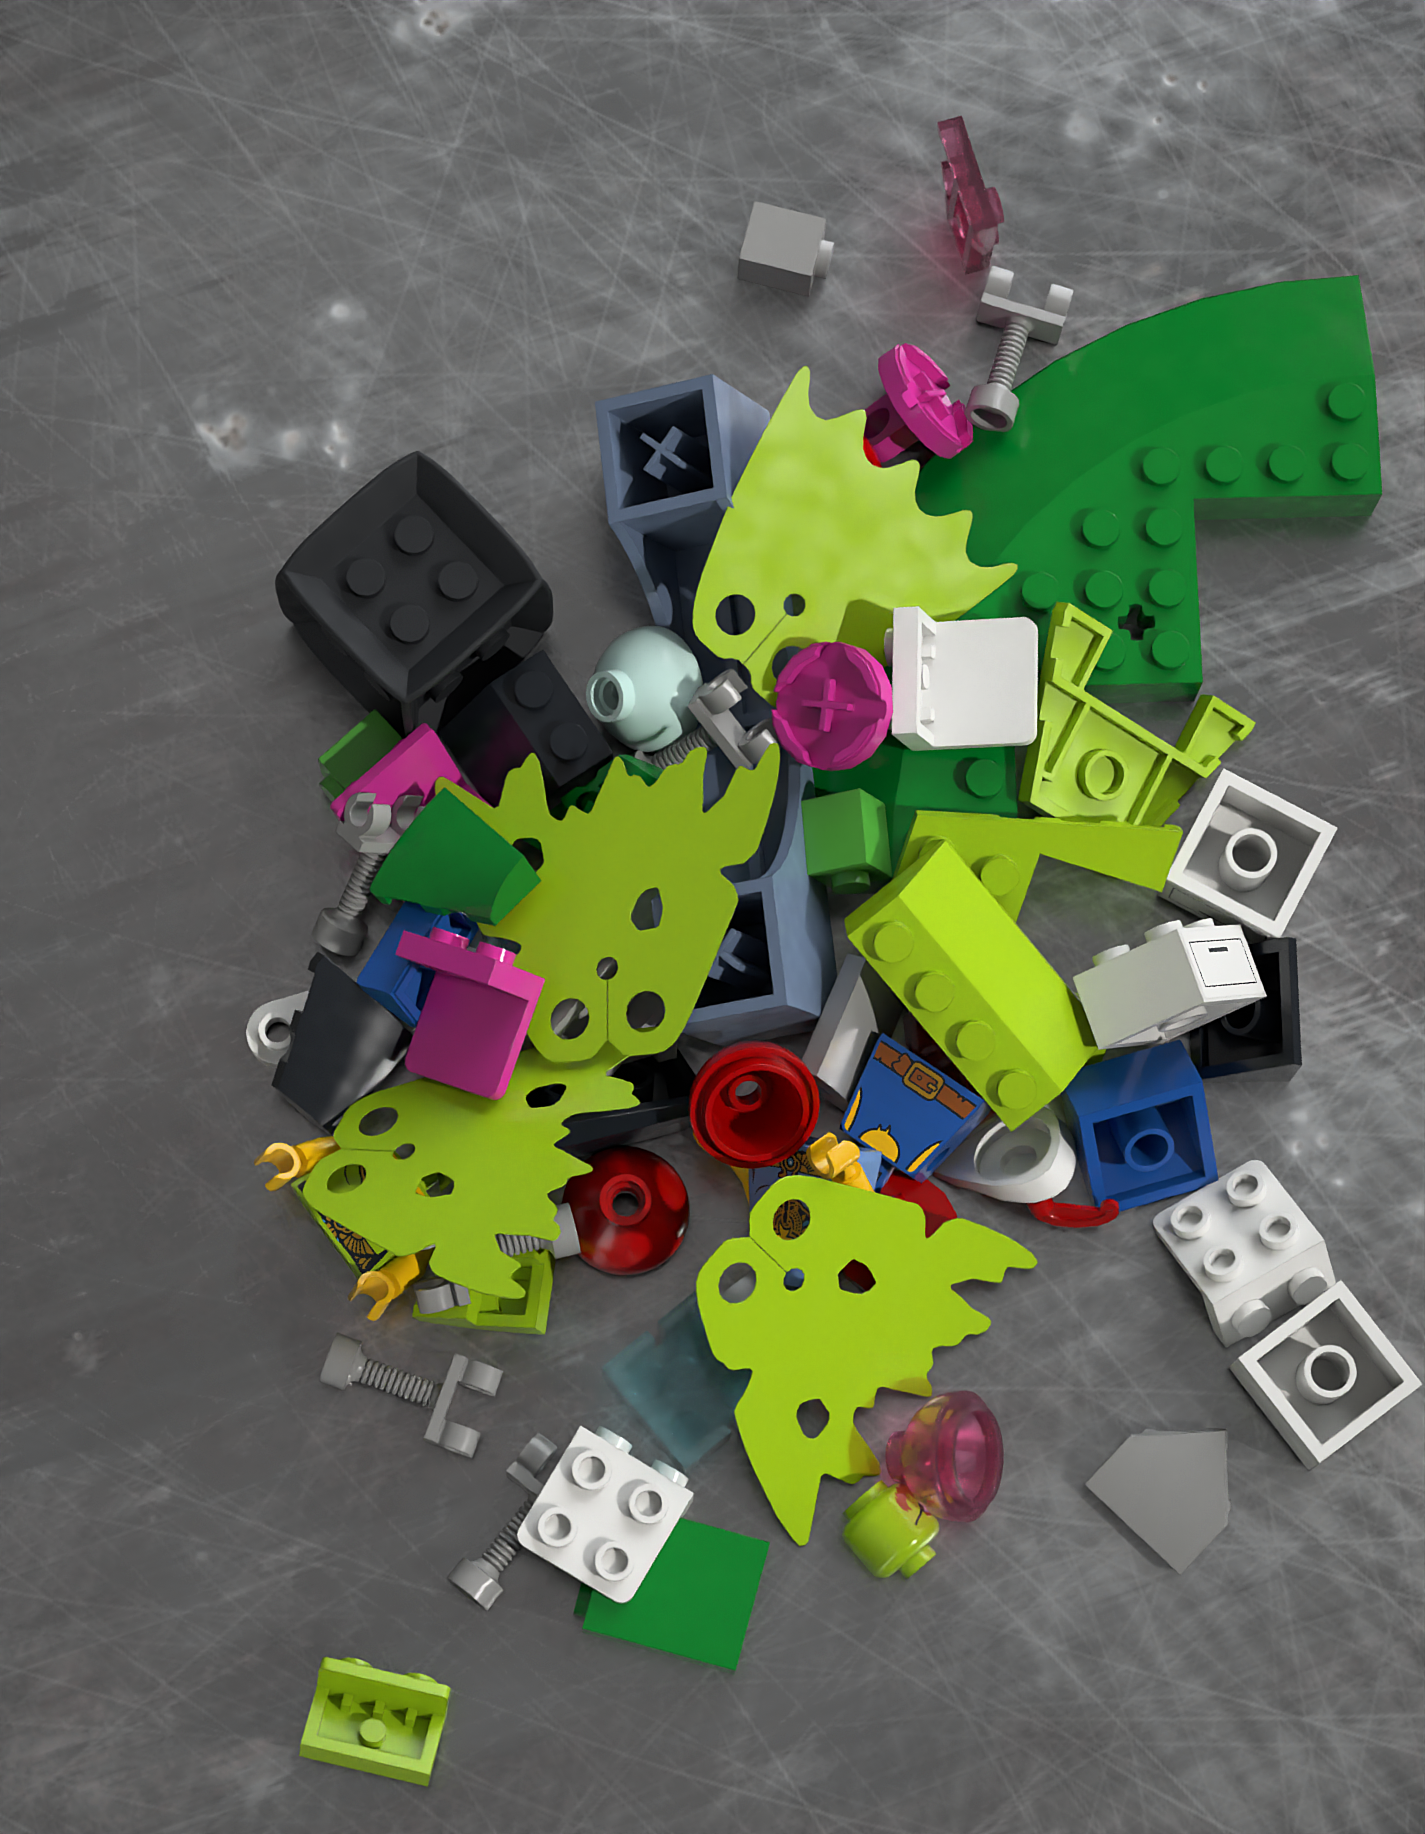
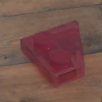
(970, 207)

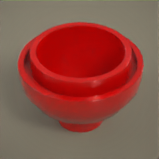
(759, 1126)
(635, 1241)

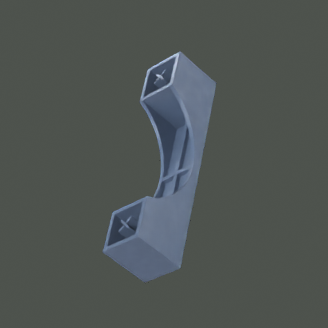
(667, 481)

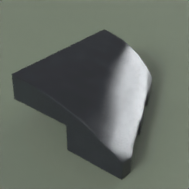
(337, 1047)

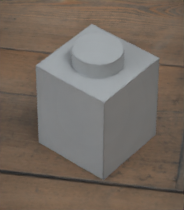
(784, 249)

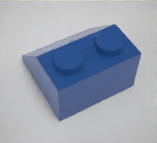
(1141, 1127)

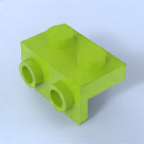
(375, 1720)

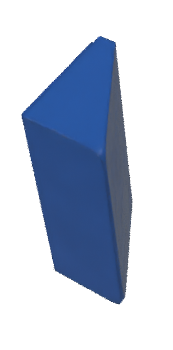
(401, 983)

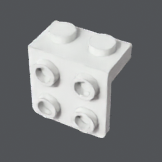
(962, 681)
(1246, 1250)
(605, 1514)

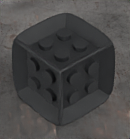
(414, 596)

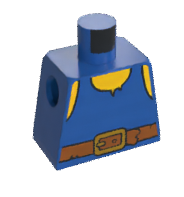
(909, 1112)

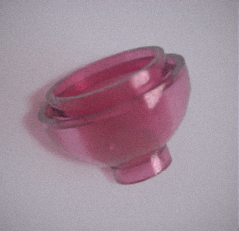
(949, 1456)

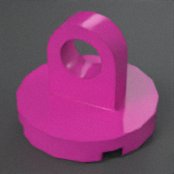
(915, 407)
(832, 706)

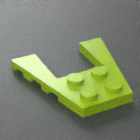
(1007, 851)

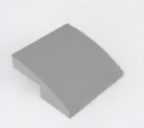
(848, 1029)

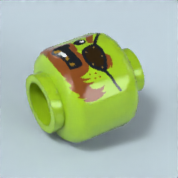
(890, 1530)

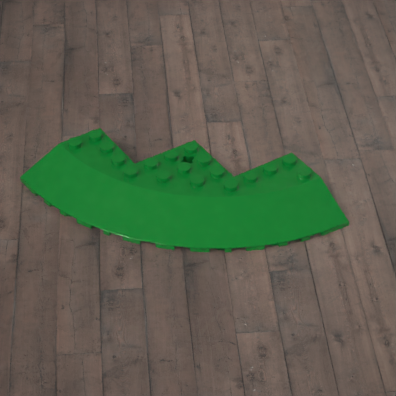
(1097, 487)

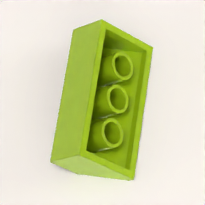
(975, 983)

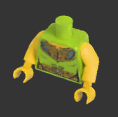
(377, 1270)

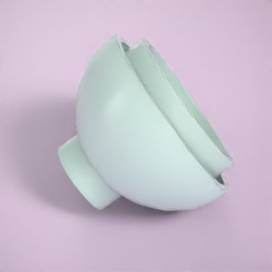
(645, 688)

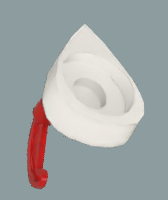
(1025, 1168)

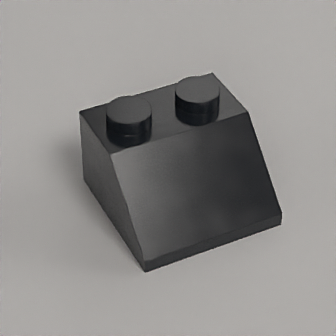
(523, 715)

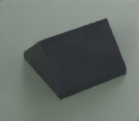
(1262, 1037)

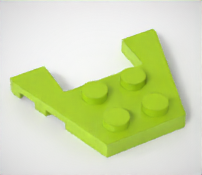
(1096, 761)

